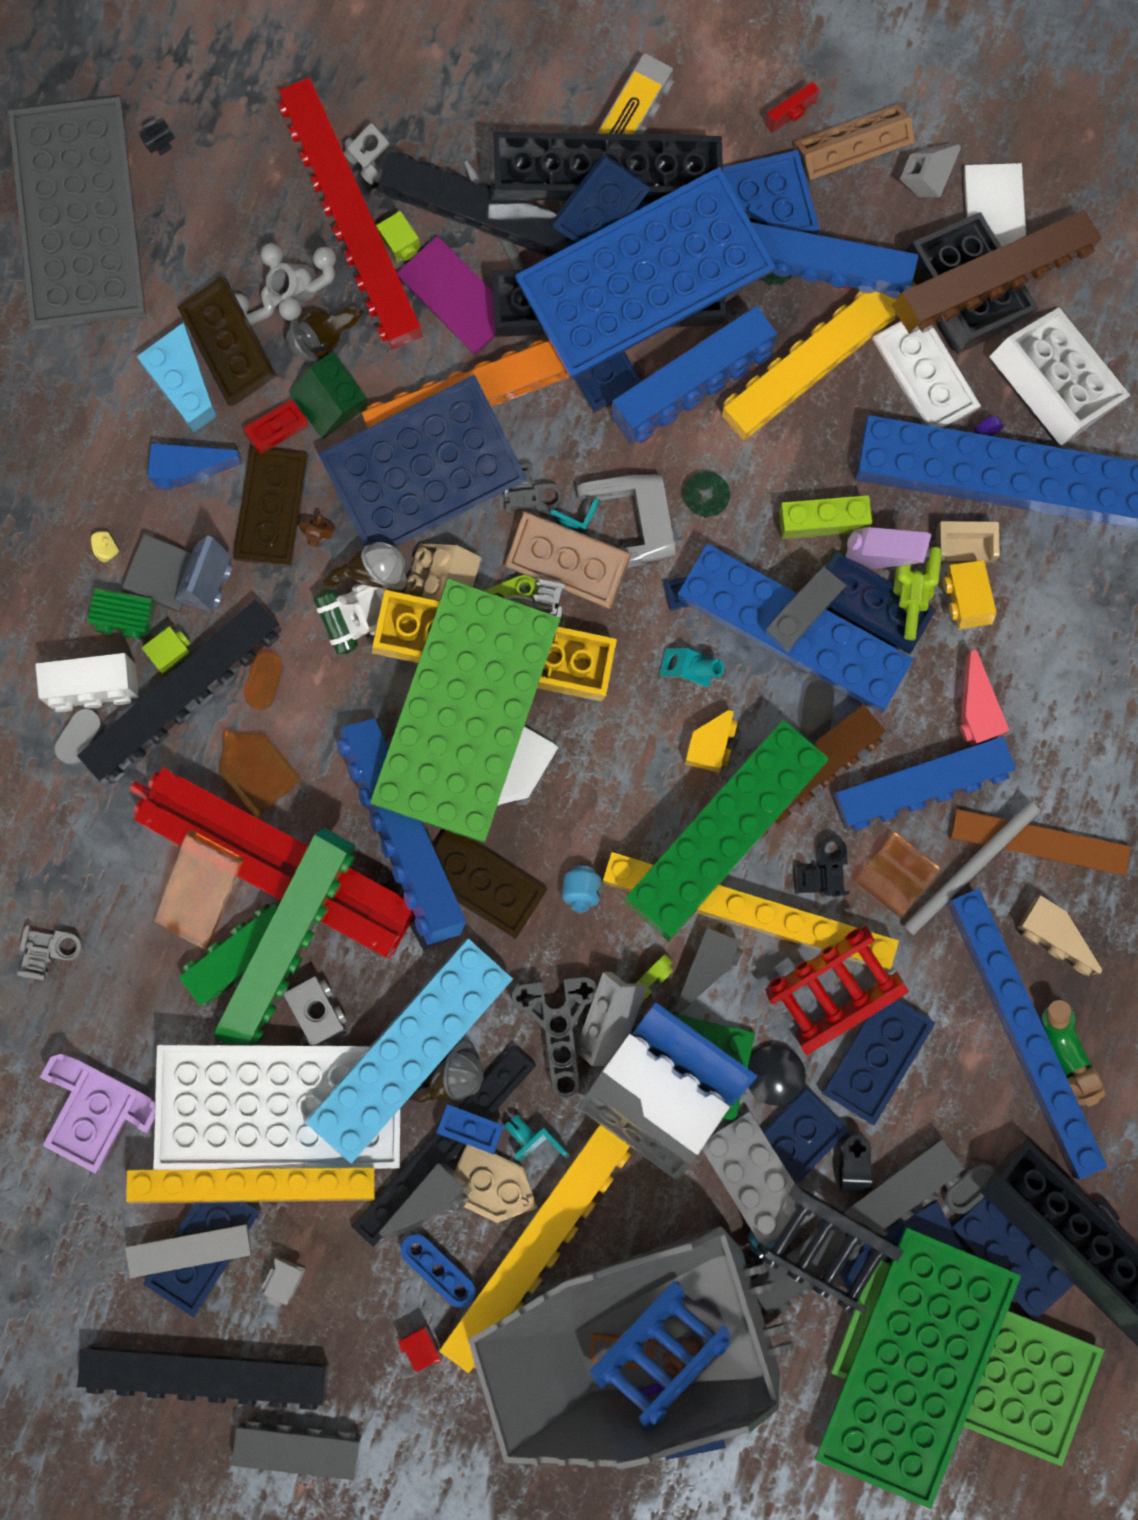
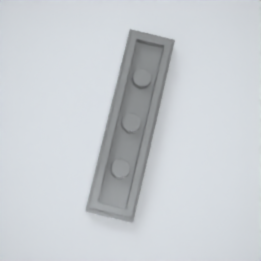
(188, 1251)

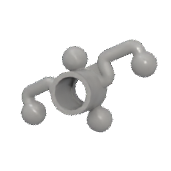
(289, 283)

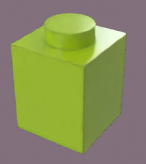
(399, 237)
(167, 650)

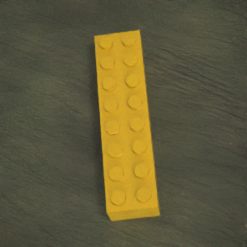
(575, 665)

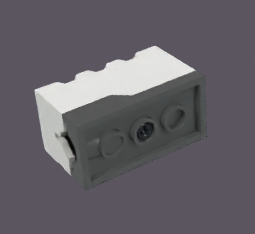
(653, 1107)

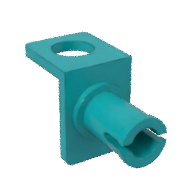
(573, 524)
(691, 666)
(530, 1140)

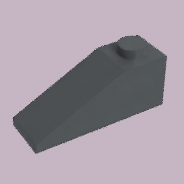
(804, 609)
(710, 962)
(435, 1197)

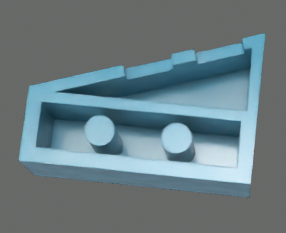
(178, 375)

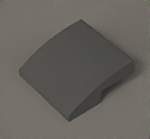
(157, 572)

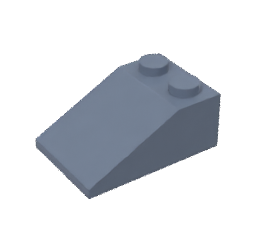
(204, 575)

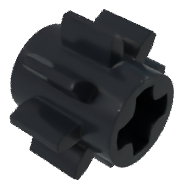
(157, 137)

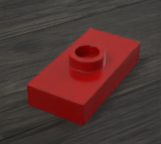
(792, 108)
(275, 427)

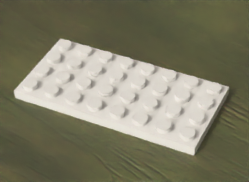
(250, 1106)

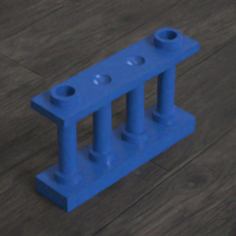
(651, 1326)

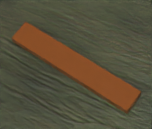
(1044, 843)

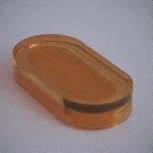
(263, 681)

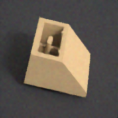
(436, 565)

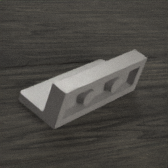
(609, 1019)

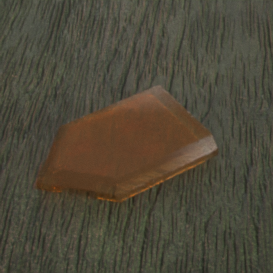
(256, 770)

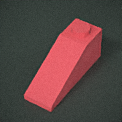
(980, 710)

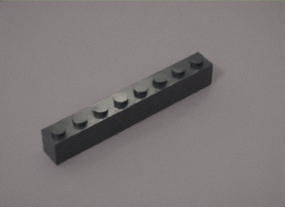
(470, 204)
(179, 693)
(203, 1376)

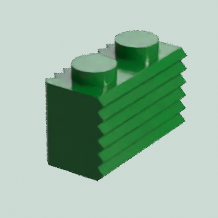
(121, 613)

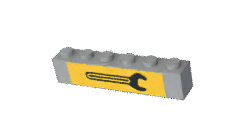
(639, 98)

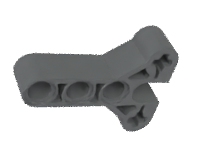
(543, 1015)

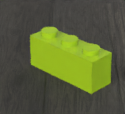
(824, 517)

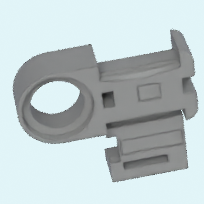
(546, 597)
(40, 947)

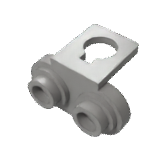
(355, 153)

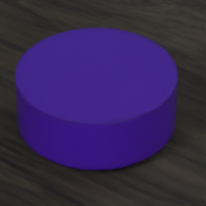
(989, 426)

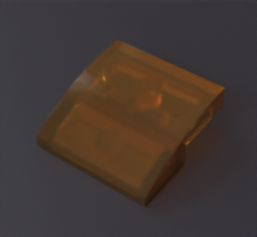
(897, 875)

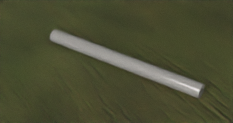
(971, 868)

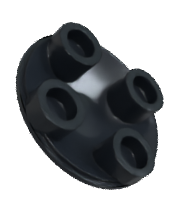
(778, 1075)

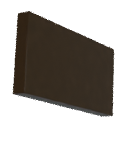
(227, 341)
(271, 507)
(488, 884)

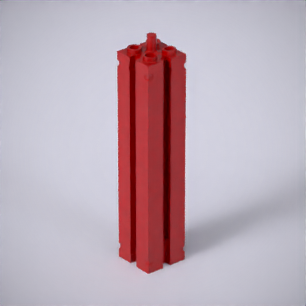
(271, 858)

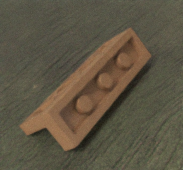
(855, 142)

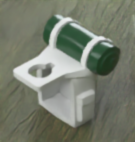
(349, 615)

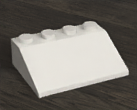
(1059, 375)

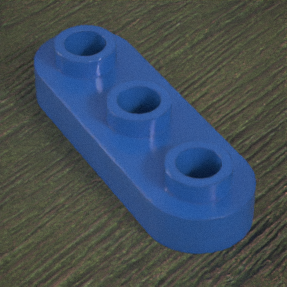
(445, 1283)

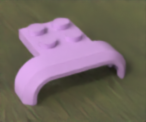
(92, 1111)

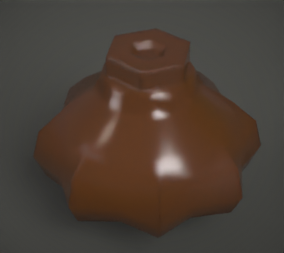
(316, 530)

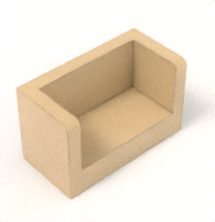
(968, 541)

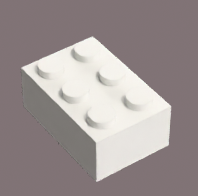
(87, 682)

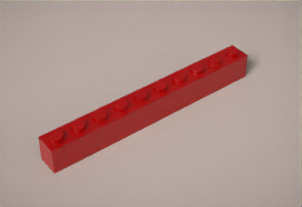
(350, 213)

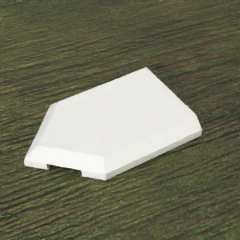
(527, 767)

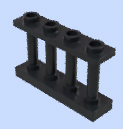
(830, 1220)

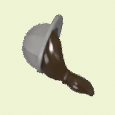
(374, 566)

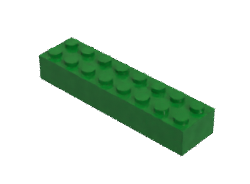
(725, 830)

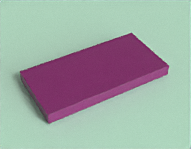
(451, 294)

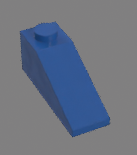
(185, 464)

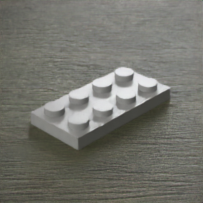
(753, 1177)

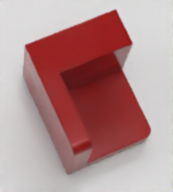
(420, 1348)

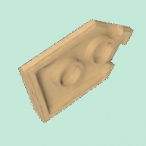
(497, 1185)

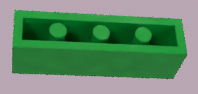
(226, 960)

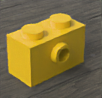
(970, 595)

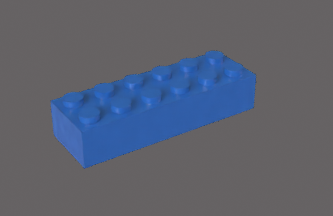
(694, 376)

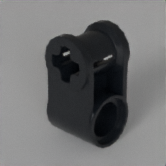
(855, 1169)

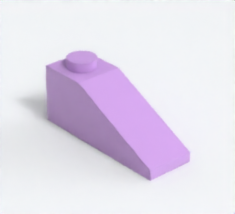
(887, 547)

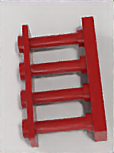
(837, 1018)

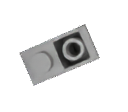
(930, 169)

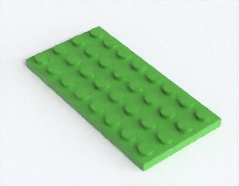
(465, 711)
(1030, 1384)

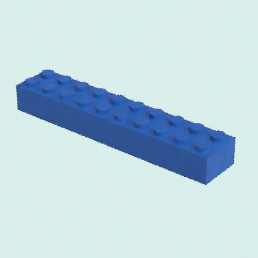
(999, 471)

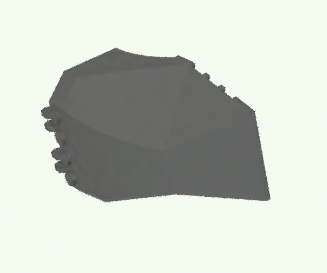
(540, 1363)

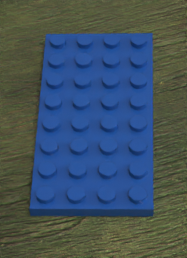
(645, 273)

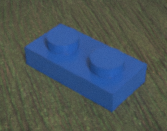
(470, 1129)

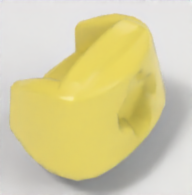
(103, 546)

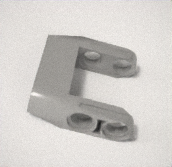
(651, 510)

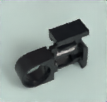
(827, 878)

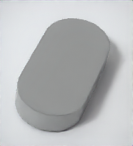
(77, 735)

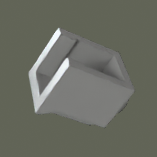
(282, 1282)

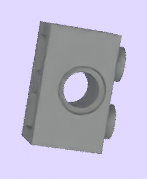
(301, 1000)

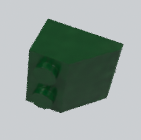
(328, 395)

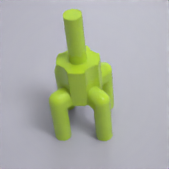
(917, 589)

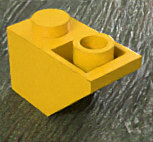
(709, 743)

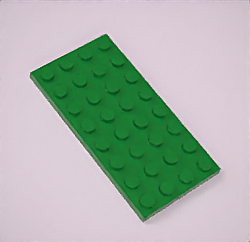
(917, 1368)

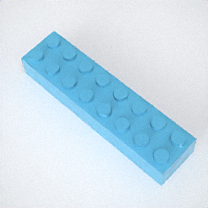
(408, 1050)

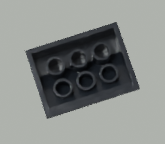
(953, 248)

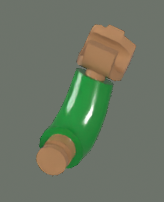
(1061, 1030)

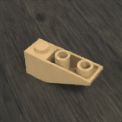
(1054, 928)

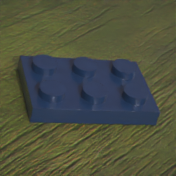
(600, 200)

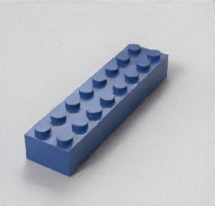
(828, 650)

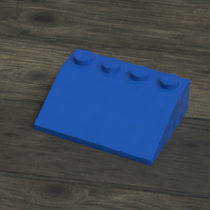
(694, 1054)

